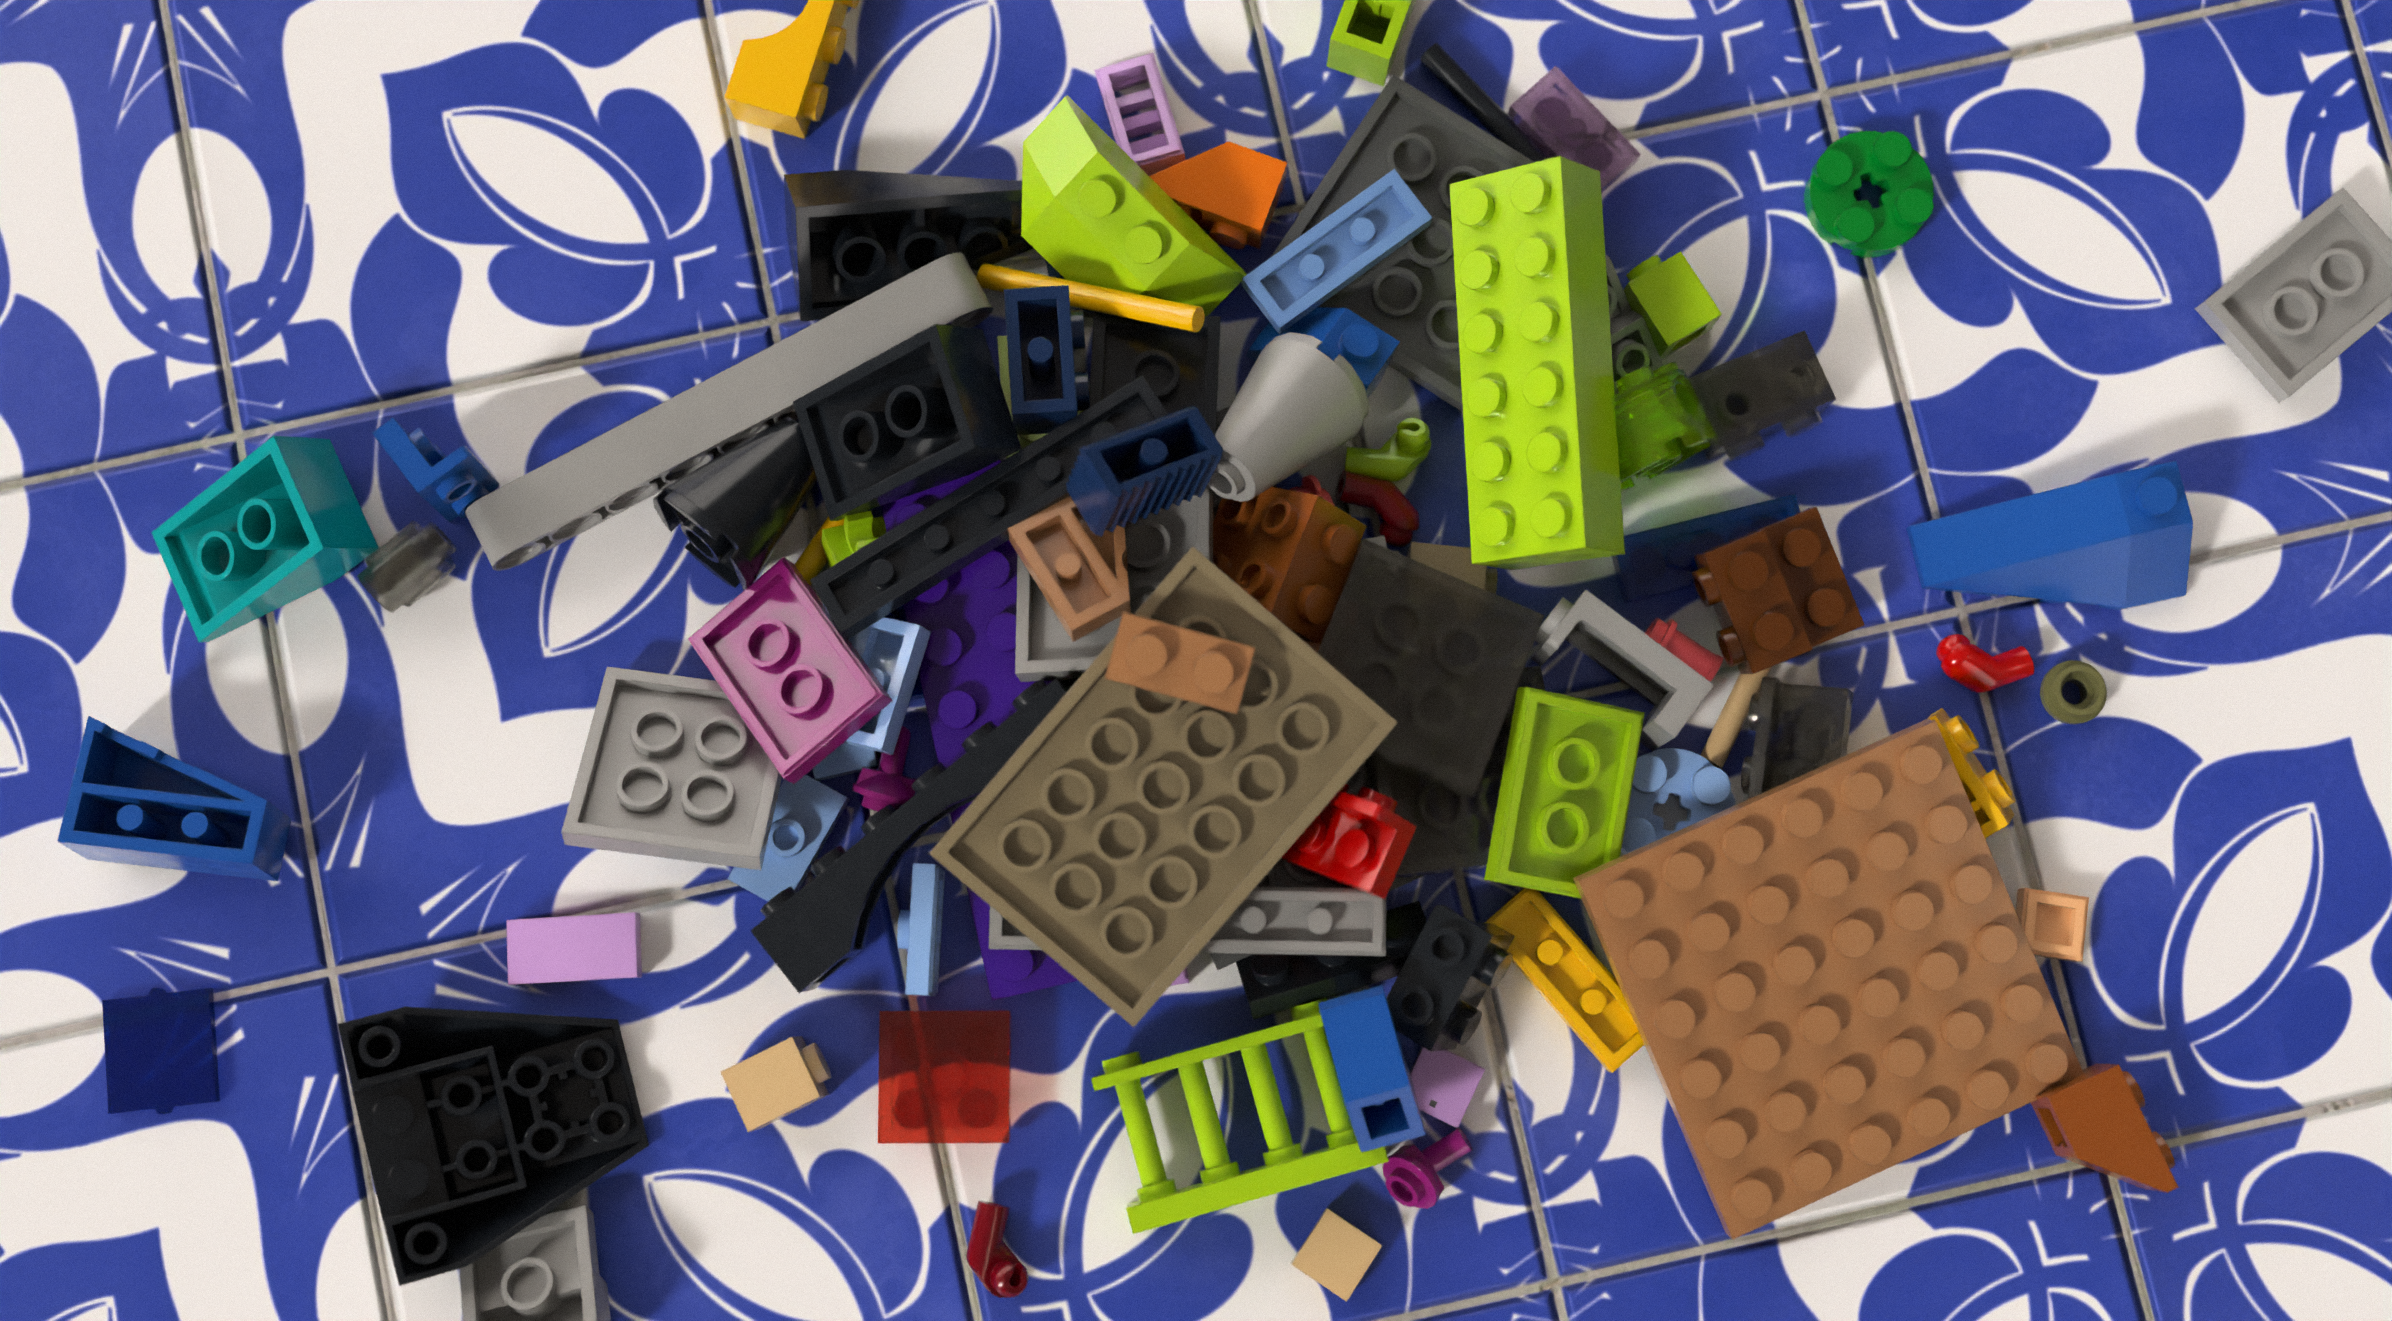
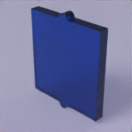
(160, 1051)

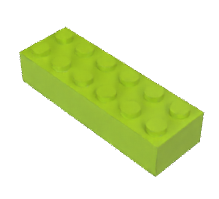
(1536, 366)

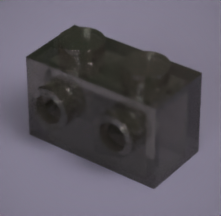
(1762, 395)

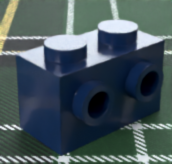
(1042, 360)

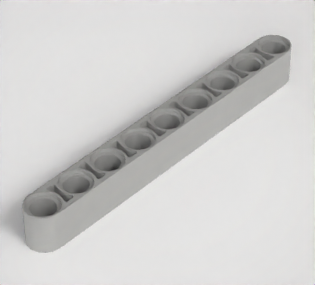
(715, 415)

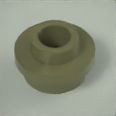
(2091, 688)

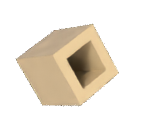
(777, 1082)

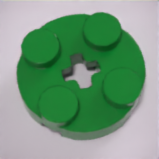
(1884, 161)

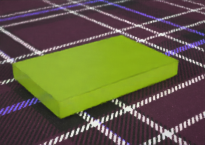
(1562, 790)

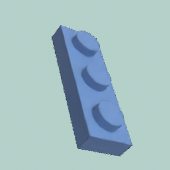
(1336, 251)

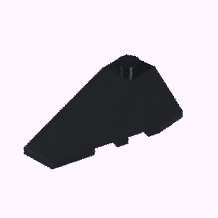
(871, 228)

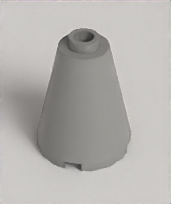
(1286, 416)

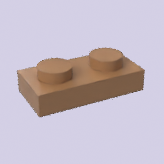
(1180, 662)

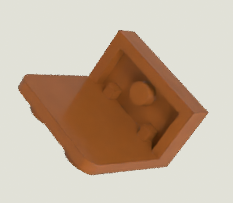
(1288, 554)

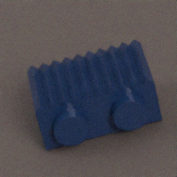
(1144, 470)

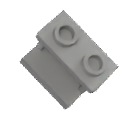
(1631, 658)

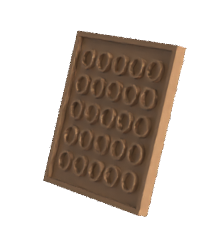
(1829, 977)

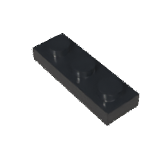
(1288, 981)

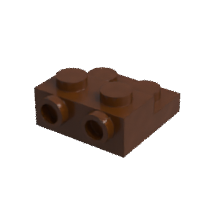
(1776, 592)

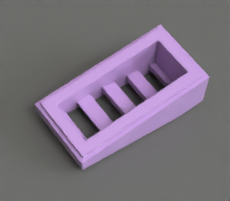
(1150, 153)

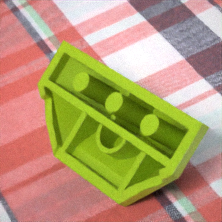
(1110, 222)

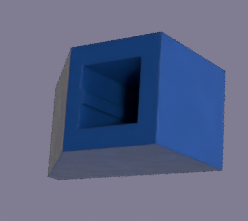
(1371, 1069)

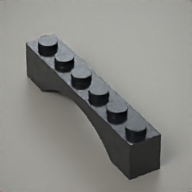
(830, 917)

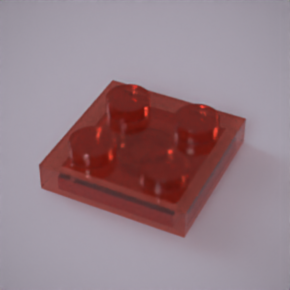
(944, 1077)

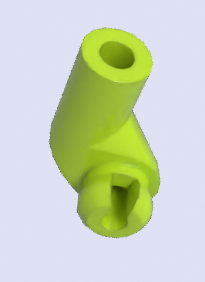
(1396, 457)

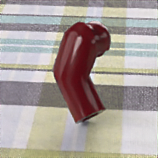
(1386, 499)
(990, 1256)

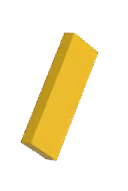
(1569, 977)

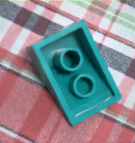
(264, 535)

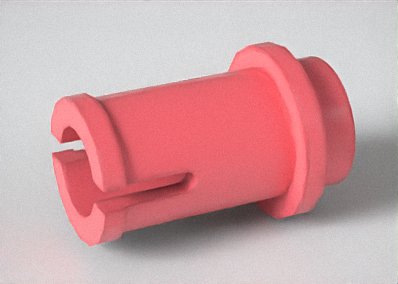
(1685, 648)

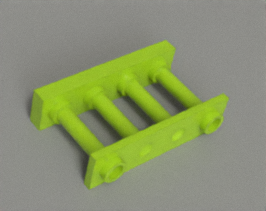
(1222, 1181)

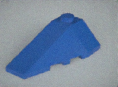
(2090, 542)

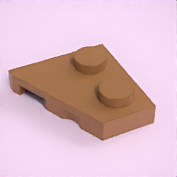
(1075, 569)

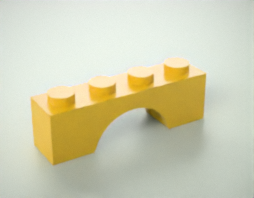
(783, 74)

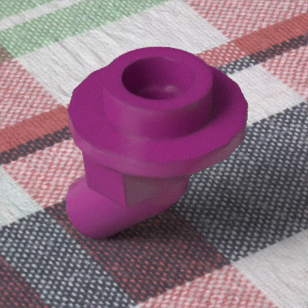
(887, 783)
(1418, 1170)

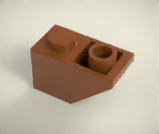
(2102, 1127)

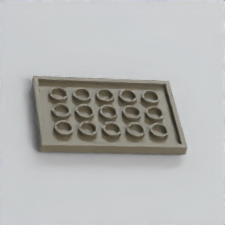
(1154, 816)

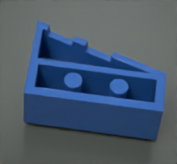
(162, 813)

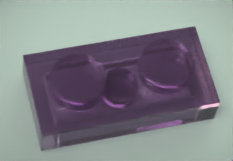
(1571, 127)

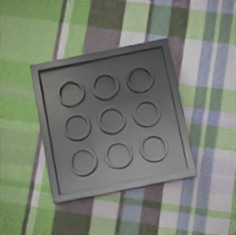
(1414, 287)

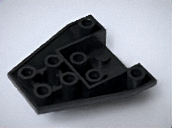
(484, 1123)

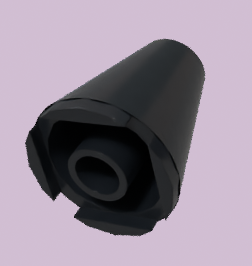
(741, 502)

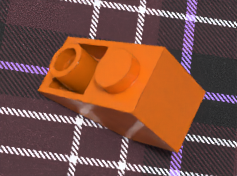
(1227, 192)

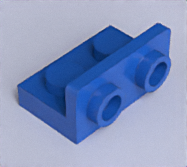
(444, 482)

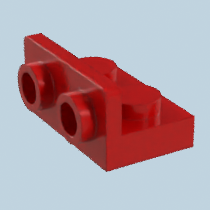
(1355, 841)

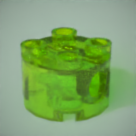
(1657, 422)

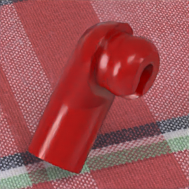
(1980, 670)

